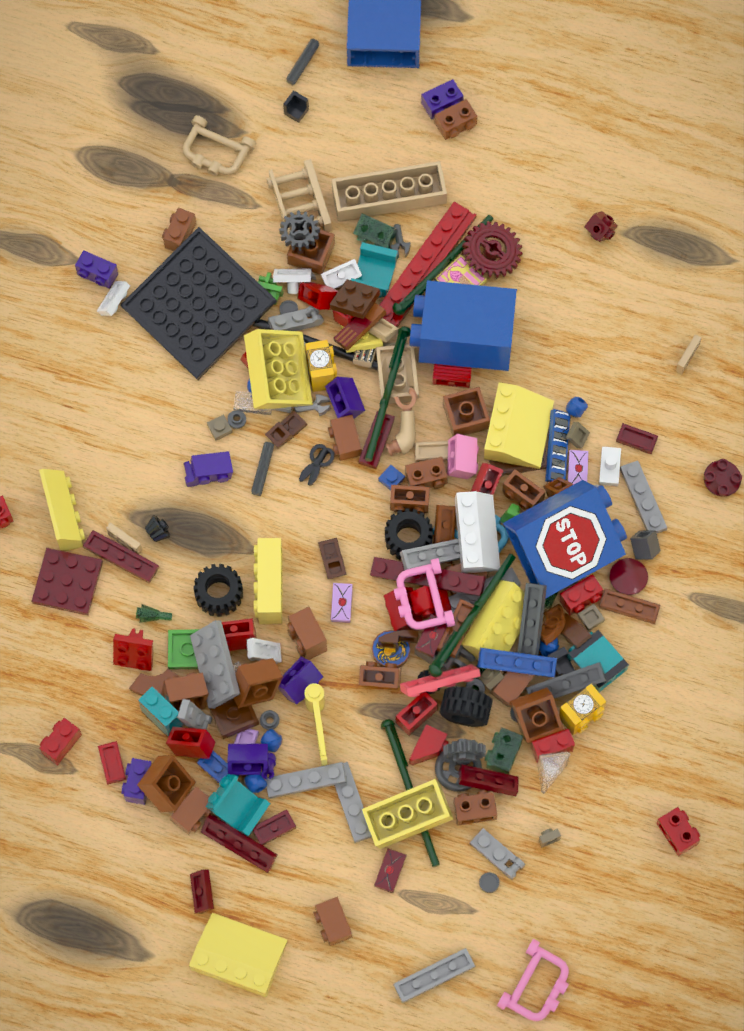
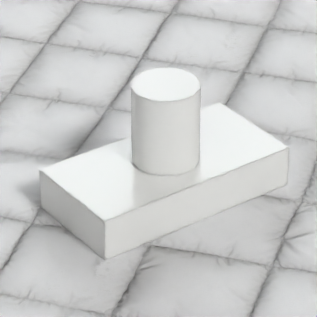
(292, 277)
(610, 466)
(263, 649)

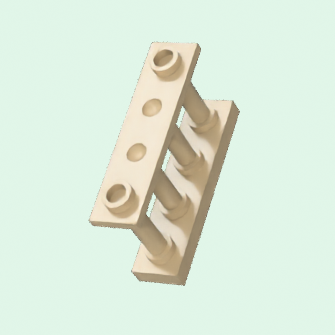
(312, 188)

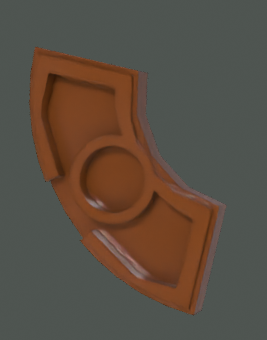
(553, 624)
(144, 682)

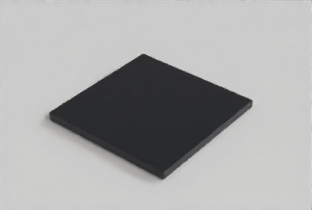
(198, 303)

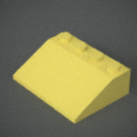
(277, 369)
(518, 426)
(238, 954)

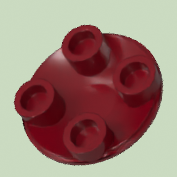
(722, 478)
(628, 576)

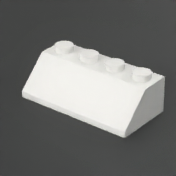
(477, 532)

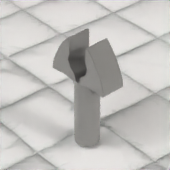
(316, 405)

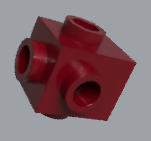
(601, 226)

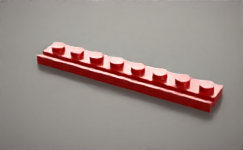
(432, 252)

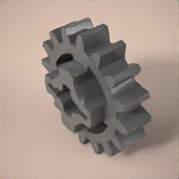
(299, 238)
(464, 751)

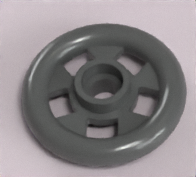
(443, 775)

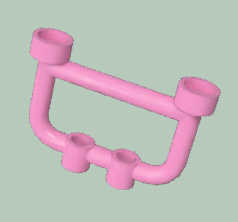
(401, 594)
(559, 987)

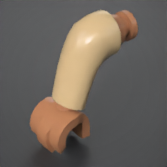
(406, 436)

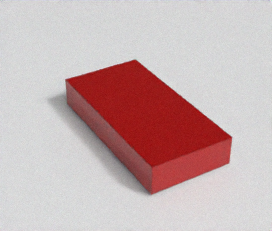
(112, 762)

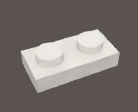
(338, 275)
(113, 298)

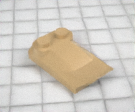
(406, 374)

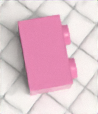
(462, 456)

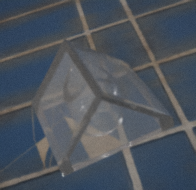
(550, 768)

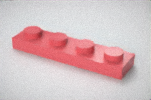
(448, 679)

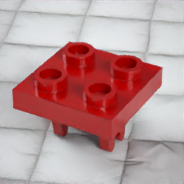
(133, 651)

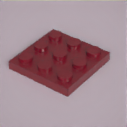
(67, 581)

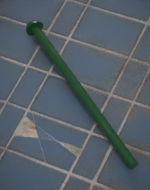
(399, 309)
(403, 333)
(435, 668)
(388, 725)

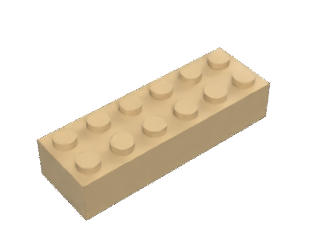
(389, 191)

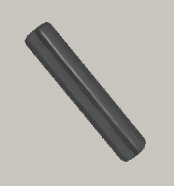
(302, 62)
(262, 468)

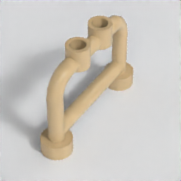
(199, 124)

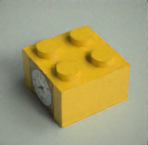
(320, 364)
(582, 709)

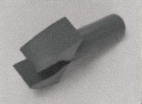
(399, 241)

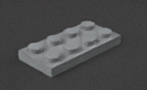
(215, 663)

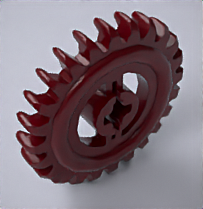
(487, 261)

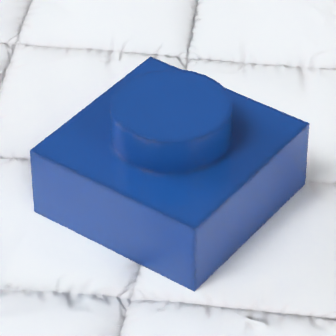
(390, 477)

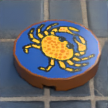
(390, 655)

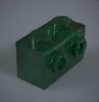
(374, 231)
(504, 751)

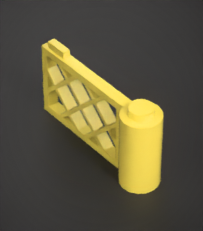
(315, 703)

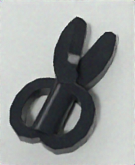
(314, 468)

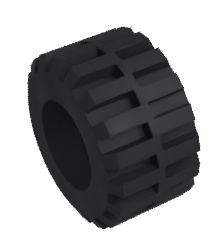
(407, 520)
(215, 575)
(466, 706)

